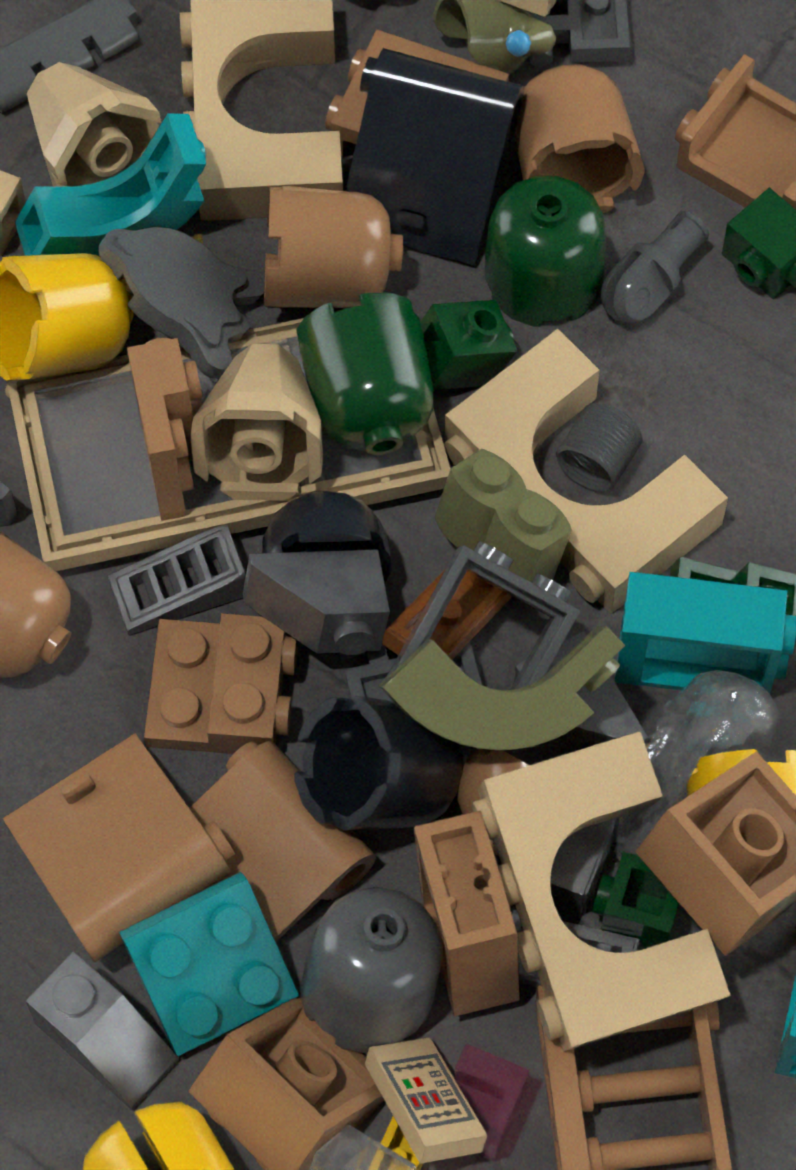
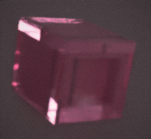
(493, 1092)

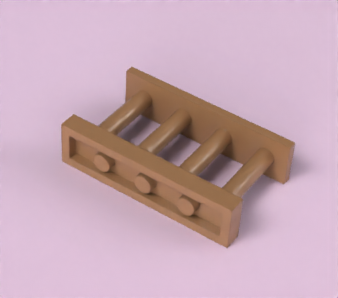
(576, 1091)

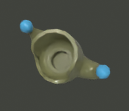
(494, 31)

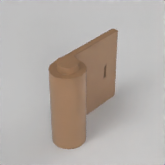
(276, 840)
(117, 845)

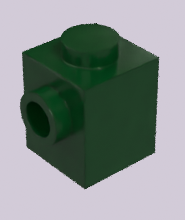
(763, 244)
(466, 343)
(636, 903)

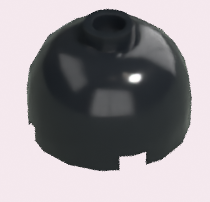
(327, 523)

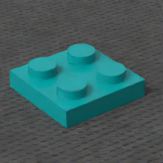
(209, 963)

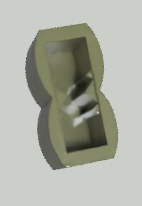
(491, 505)

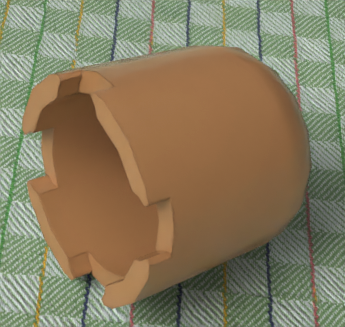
(580, 131)
(327, 248)
(32, 610)

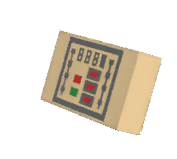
(425, 1100)

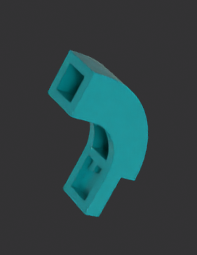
(150, 193)

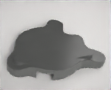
(184, 291)

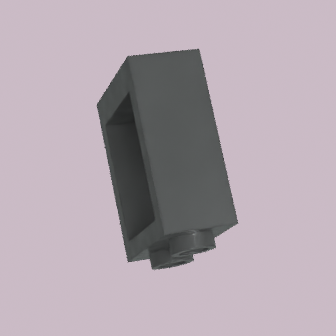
(493, 568)

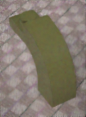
(461, 710)

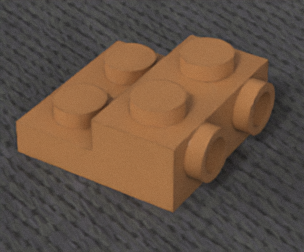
(167, 401)
(219, 684)

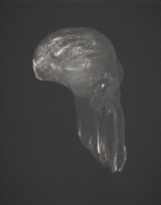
(708, 713)

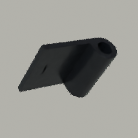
(433, 148)

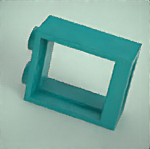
(700, 626)

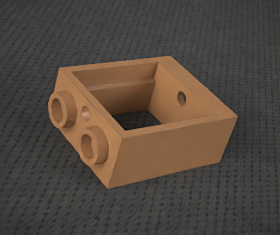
(471, 918)

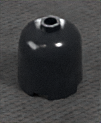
(374, 766)

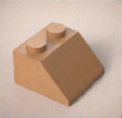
(729, 852)
(285, 1087)

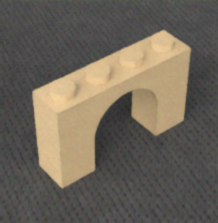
(227, 45)
(606, 541)
(586, 988)

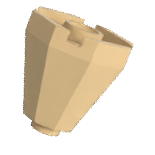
(88, 124)
(259, 427)

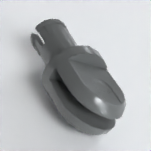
(651, 270)

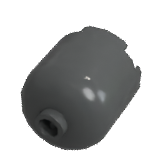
(372, 969)

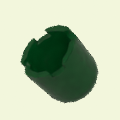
(545, 250)
(368, 372)

